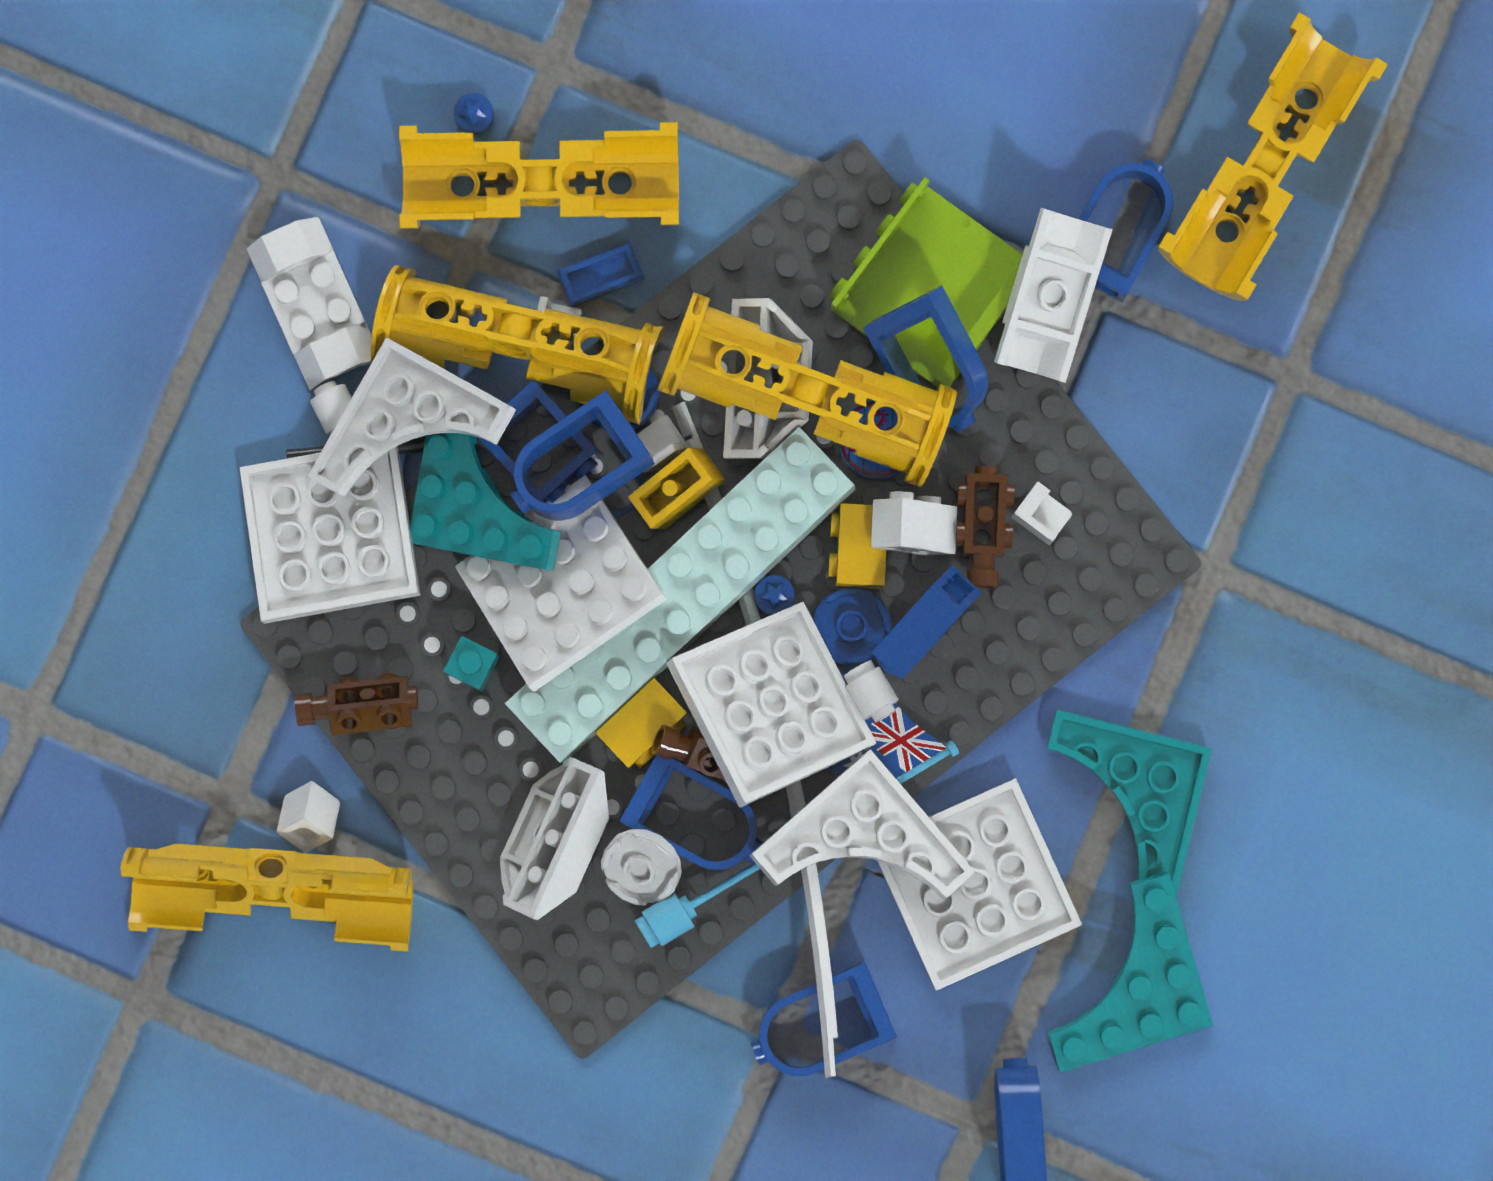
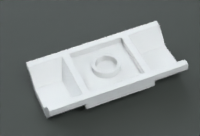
(1052, 295)
(312, 300)

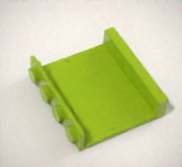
(916, 252)

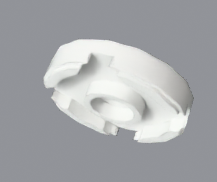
(641, 867)

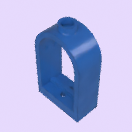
(1109, 279)
(939, 307)
(619, 430)
(651, 789)
(870, 1006)
(1019, 1122)

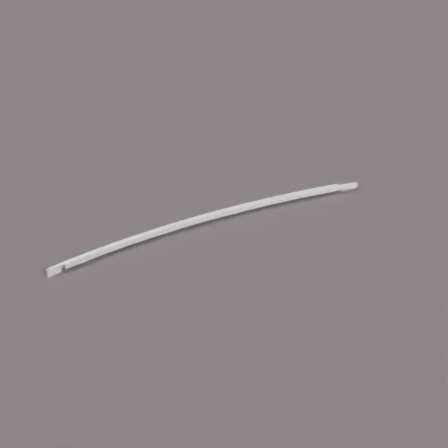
(796, 803)

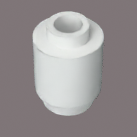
(330, 404)
(871, 691)

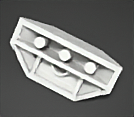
(747, 432)
(554, 838)

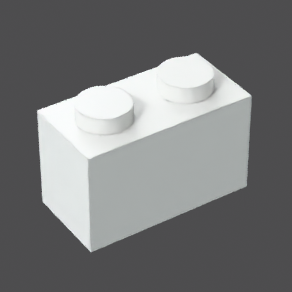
(914, 525)

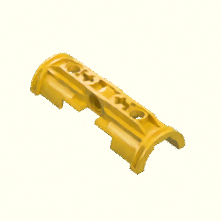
(1337, 84)
(437, 159)
(520, 334)
(698, 371)
(184, 881)

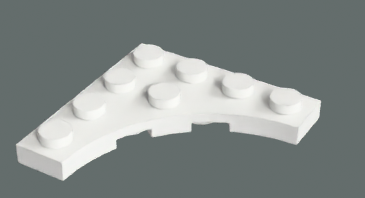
(399, 402)
(864, 817)

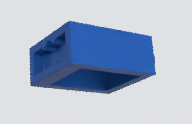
(580, 466)
(926, 623)

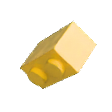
(677, 488)
(855, 560)
(635, 725)

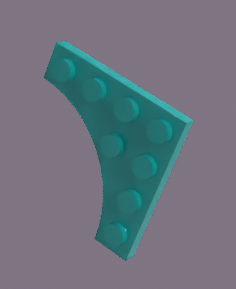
(463, 513)
(1151, 778)
(1153, 993)

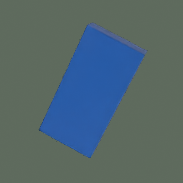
(600, 274)

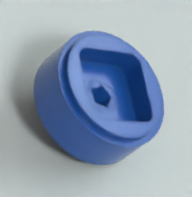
(473, 113)
(774, 594)

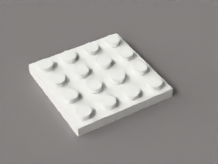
(326, 549)
(565, 613)
(770, 703)
(999, 910)

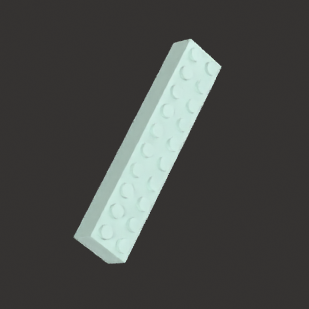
(701, 582)

